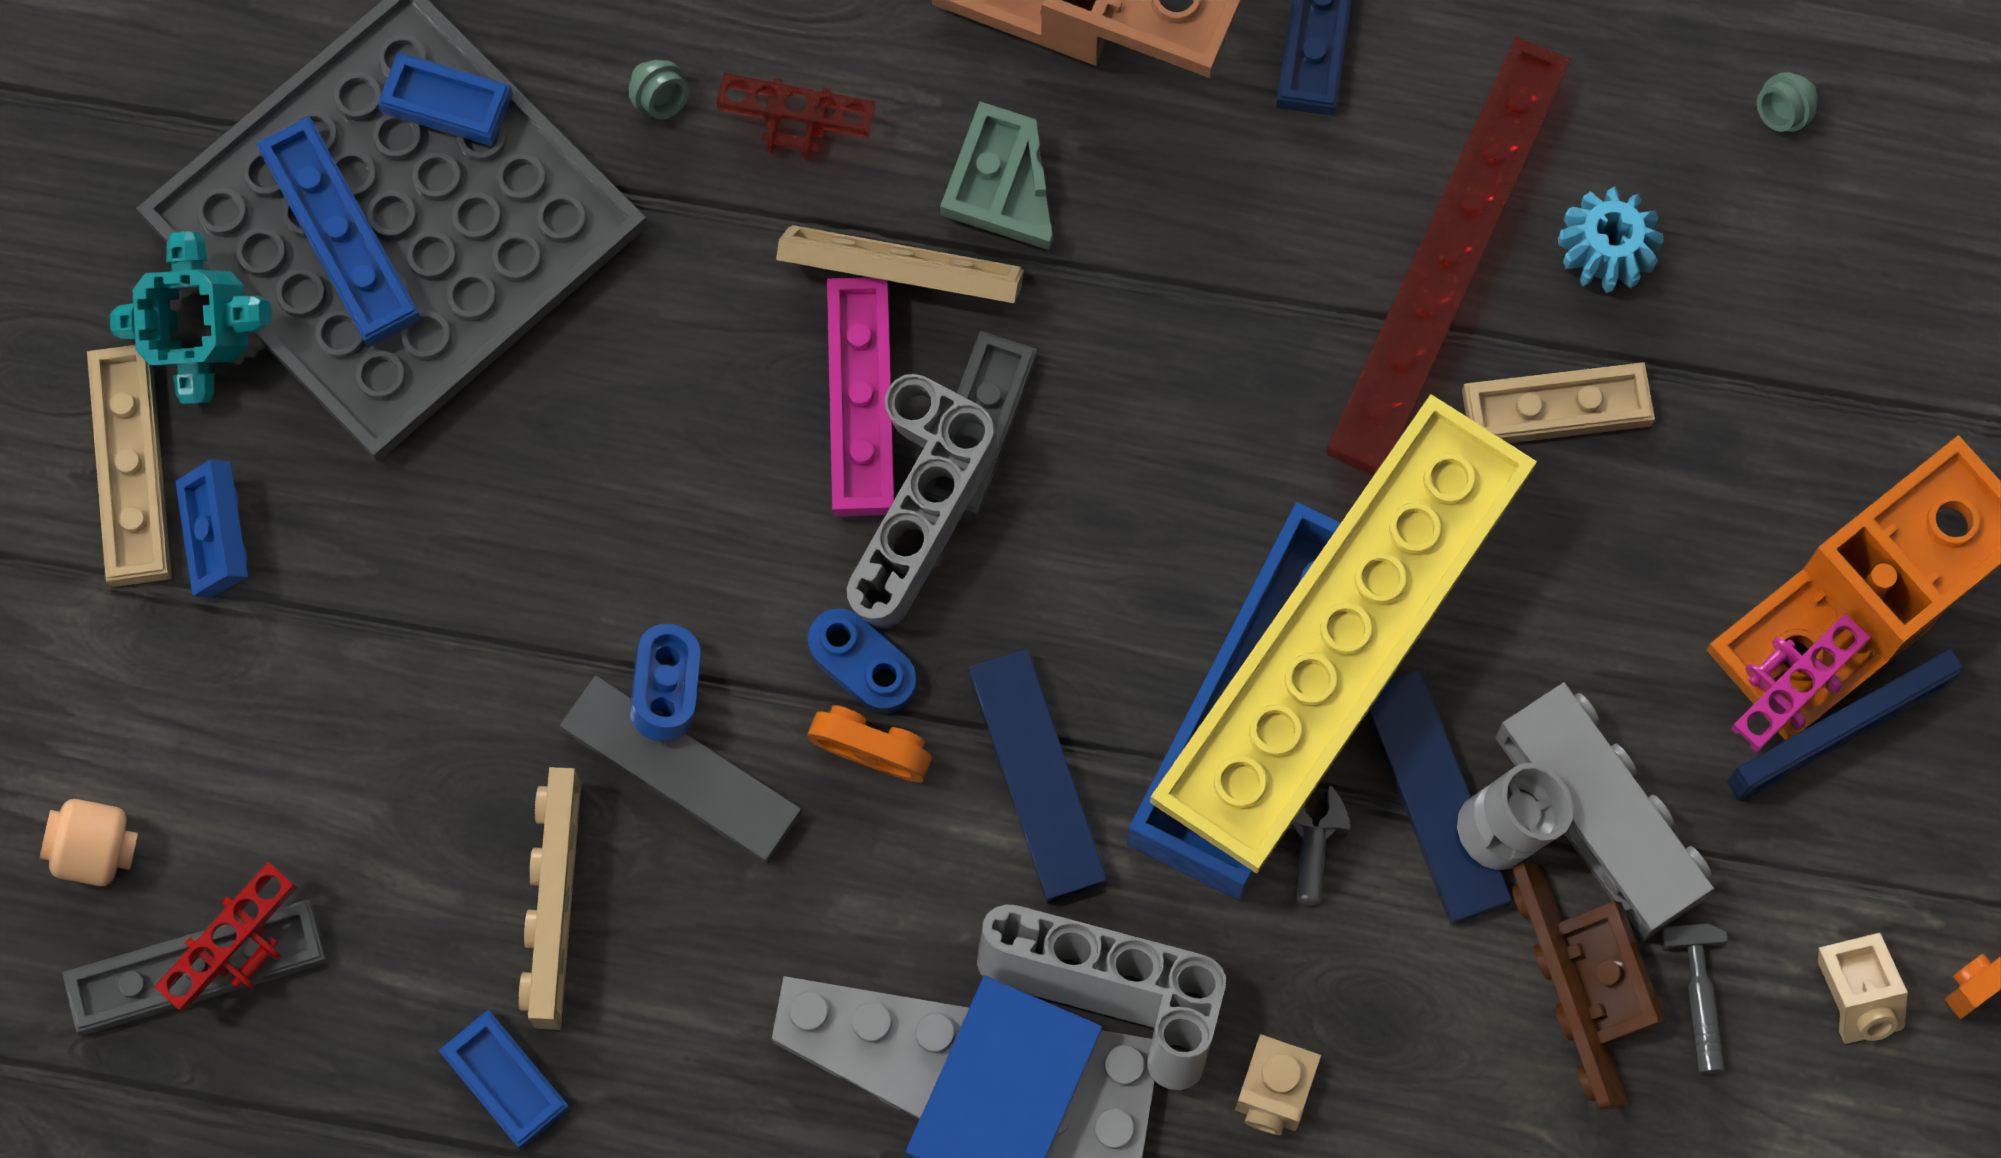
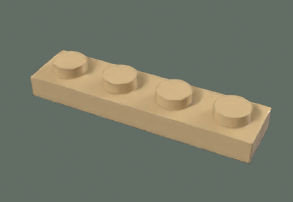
(548, 926)

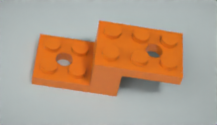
(1881, 570)

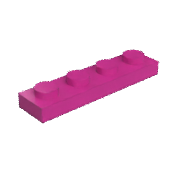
(858, 388)

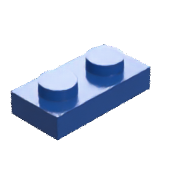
(211, 528)

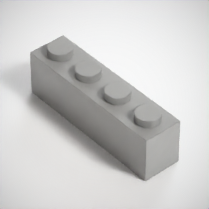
(1614, 823)

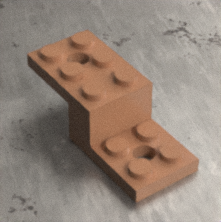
(1083, 26)

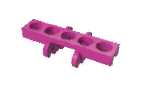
(1772, 703)

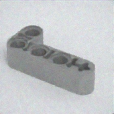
(910, 509)
(1008, 954)

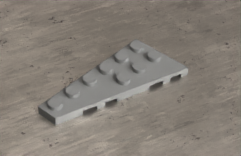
(901, 1044)

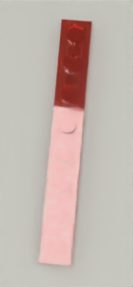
(1448, 256)

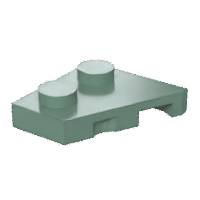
(1001, 178)

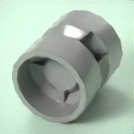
(1515, 816)

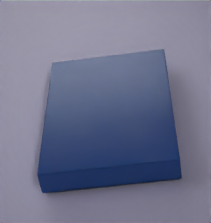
(1005, 1078)

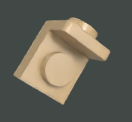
(1864, 988)
(1277, 1085)

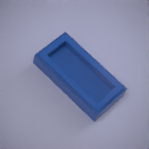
(445, 99)
(504, 1080)

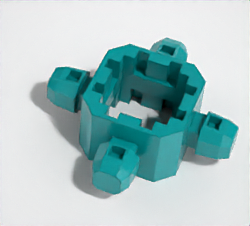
(152, 321)

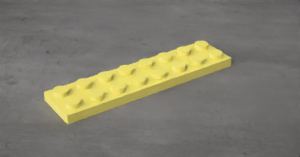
(1342, 633)

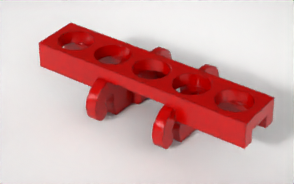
(249, 928)

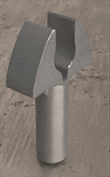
(1314, 846)

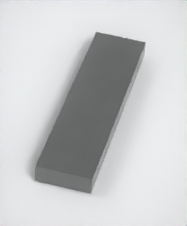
(683, 773)
(124, 989)

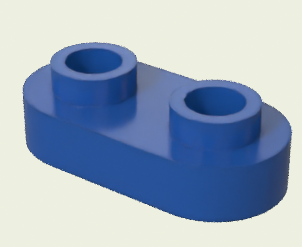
(860, 660)
(665, 686)

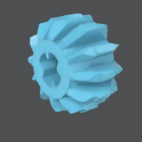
(1629, 232)

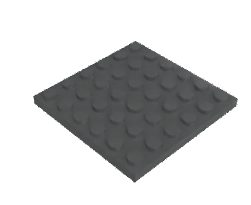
(469, 226)

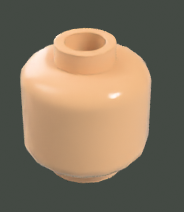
(87, 842)

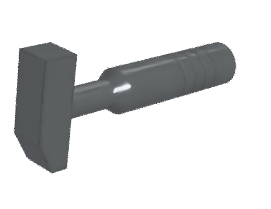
(1700, 989)

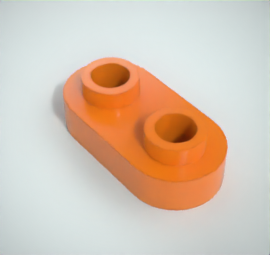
(846, 735)

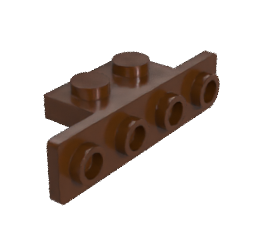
(1596, 976)

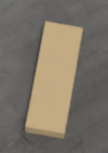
(1562, 403)

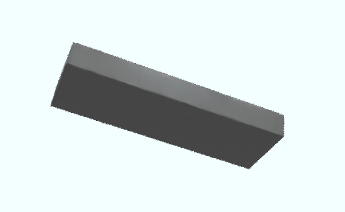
(996, 382)

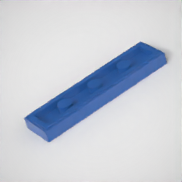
(338, 231)

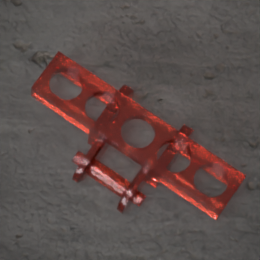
(776, 110)

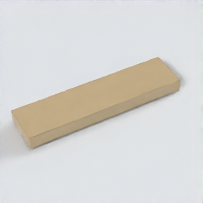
(900, 263)
(128, 467)

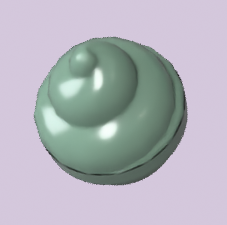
(658, 89)
(1787, 102)

